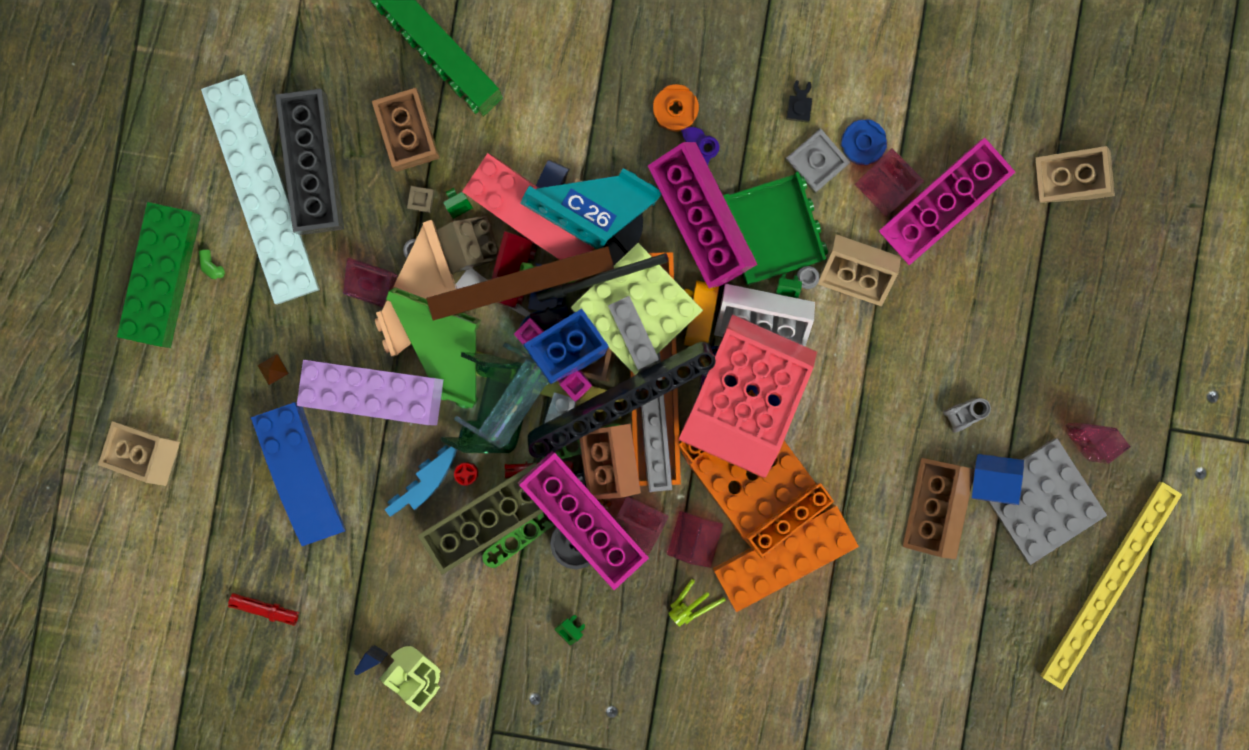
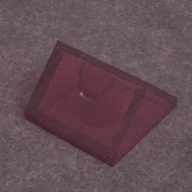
(368, 282)
(694, 539)

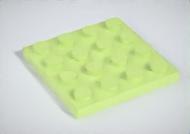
(656, 297)

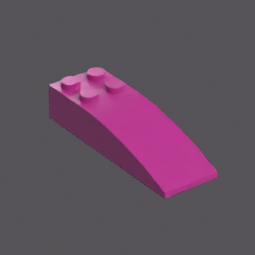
(946, 201)

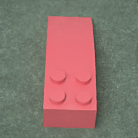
(501, 191)

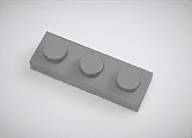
(633, 332)

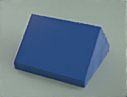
(998, 479)

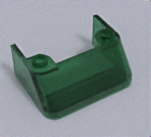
(499, 376)

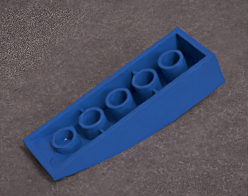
(298, 473)

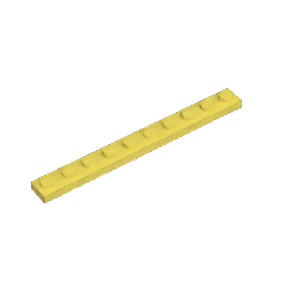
(1111, 585)

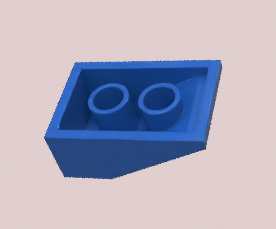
(567, 347)

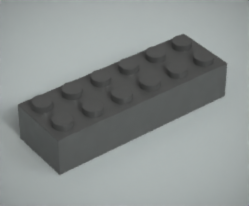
(309, 162)

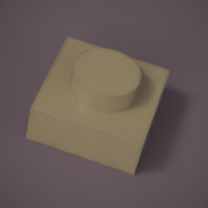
(420, 199)

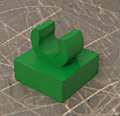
(457, 203)
(789, 287)
(568, 630)

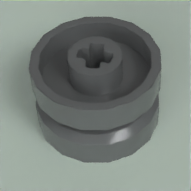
(565, 552)

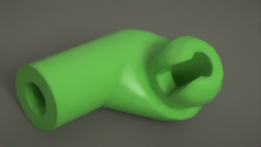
(208, 267)

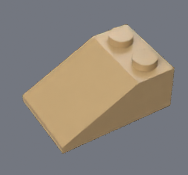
(1075, 175)
(139, 454)

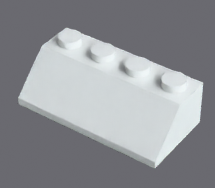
(774, 312)

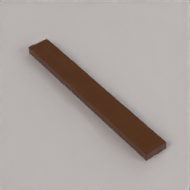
(520, 283)

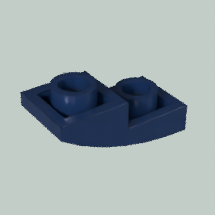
(552, 175)

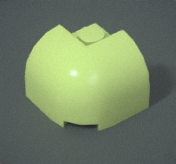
(412, 677)

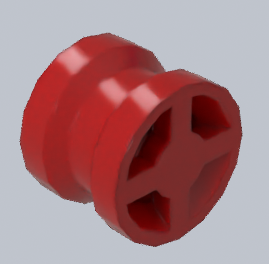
(462, 475)

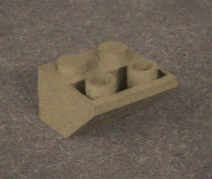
(468, 243)

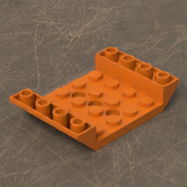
(767, 507)

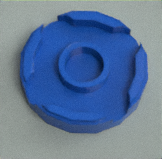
(864, 142)

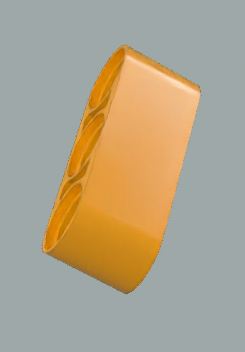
(700, 327)

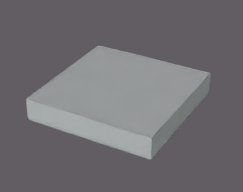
(817, 160)

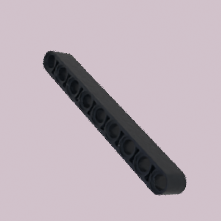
(626, 390)

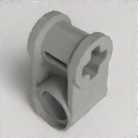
(963, 416)

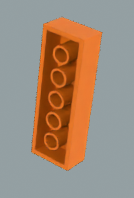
(815, 544)

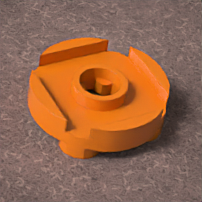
(666, 99)

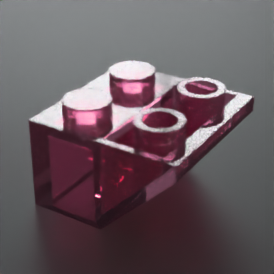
(889, 182)
(1098, 442)
(641, 522)

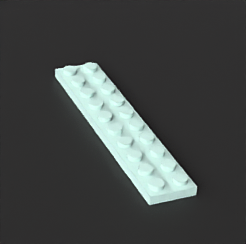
(260, 189)

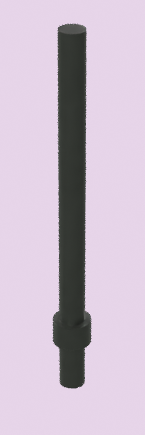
(562, 290)

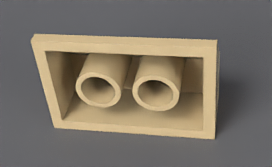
(859, 270)

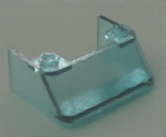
(513, 403)

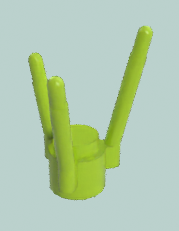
(682, 613)

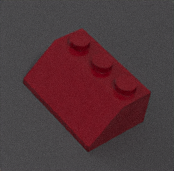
(511, 254)

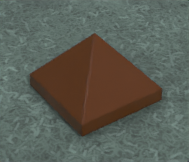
(273, 369)

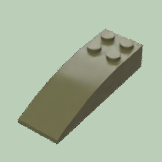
(479, 523)

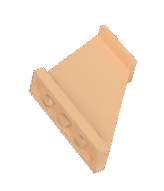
(424, 275)

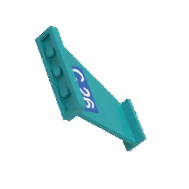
(593, 207)

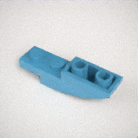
(431, 477)

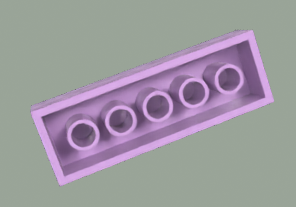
(370, 392)

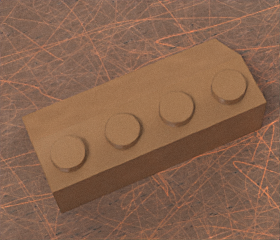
(938, 508)

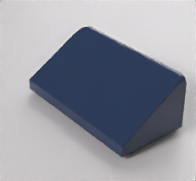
(370, 659)

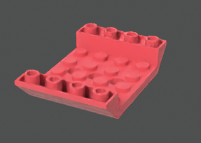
(742, 426)

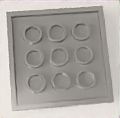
(1051, 506)

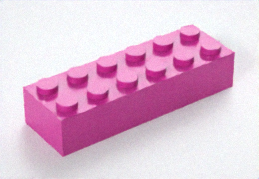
(702, 214)
(583, 520)

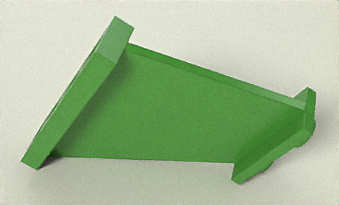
(440, 345)

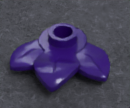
(696, 135)

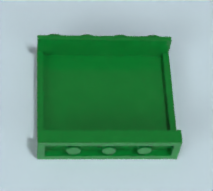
(778, 227)

